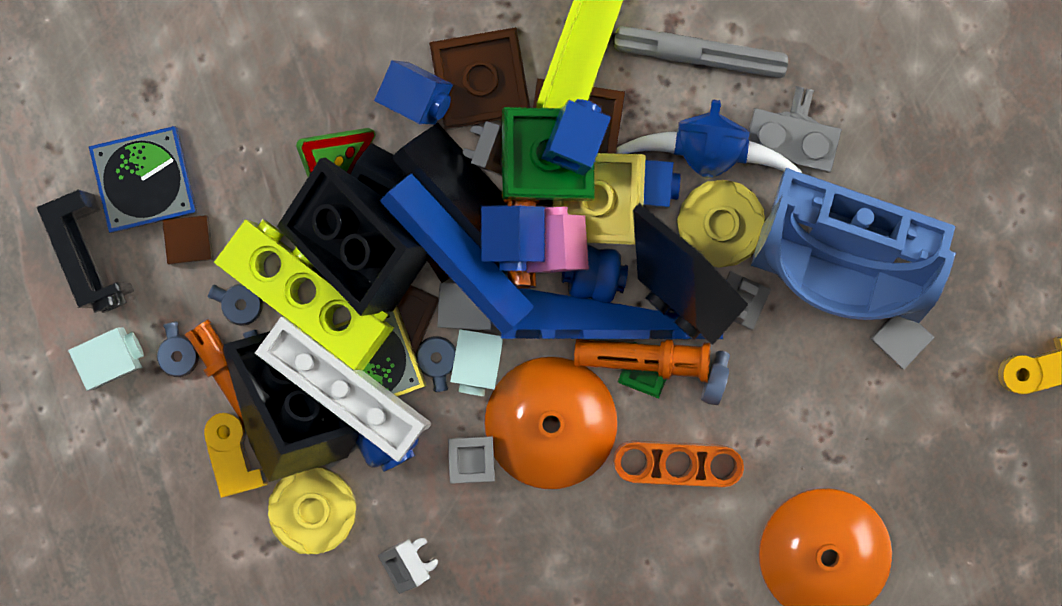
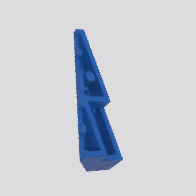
(582, 318)

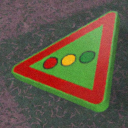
(339, 148)

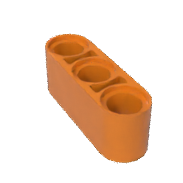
(699, 469)

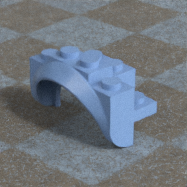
(850, 251)

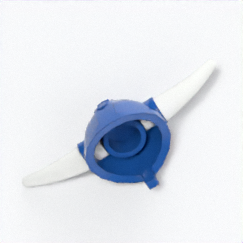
(709, 145)

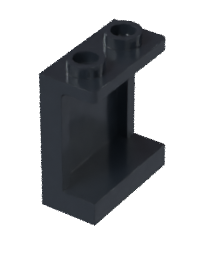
(61, 225)

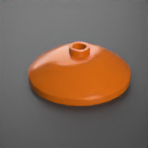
(545, 389)
(819, 522)

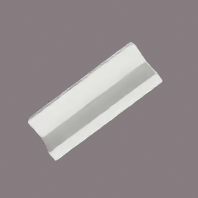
(344, 391)

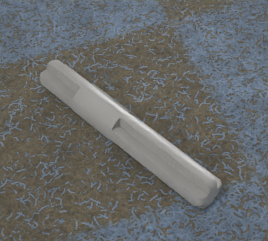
(700, 51)

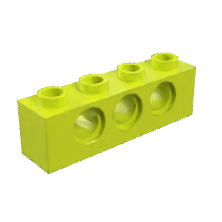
(245, 260)

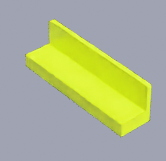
(579, 52)

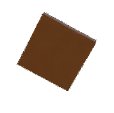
(484, 76)

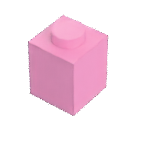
(564, 243)

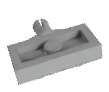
(796, 134)

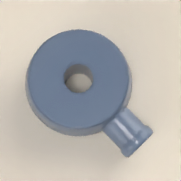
(229, 301)
(169, 346)
(439, 369)
(717, 379)

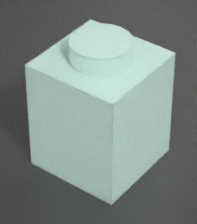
(107, 358)
(476, 361)

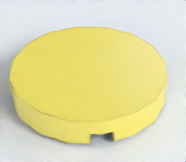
(721, 222)
(312, 511)

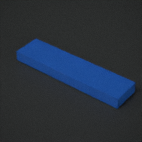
(457, 254)

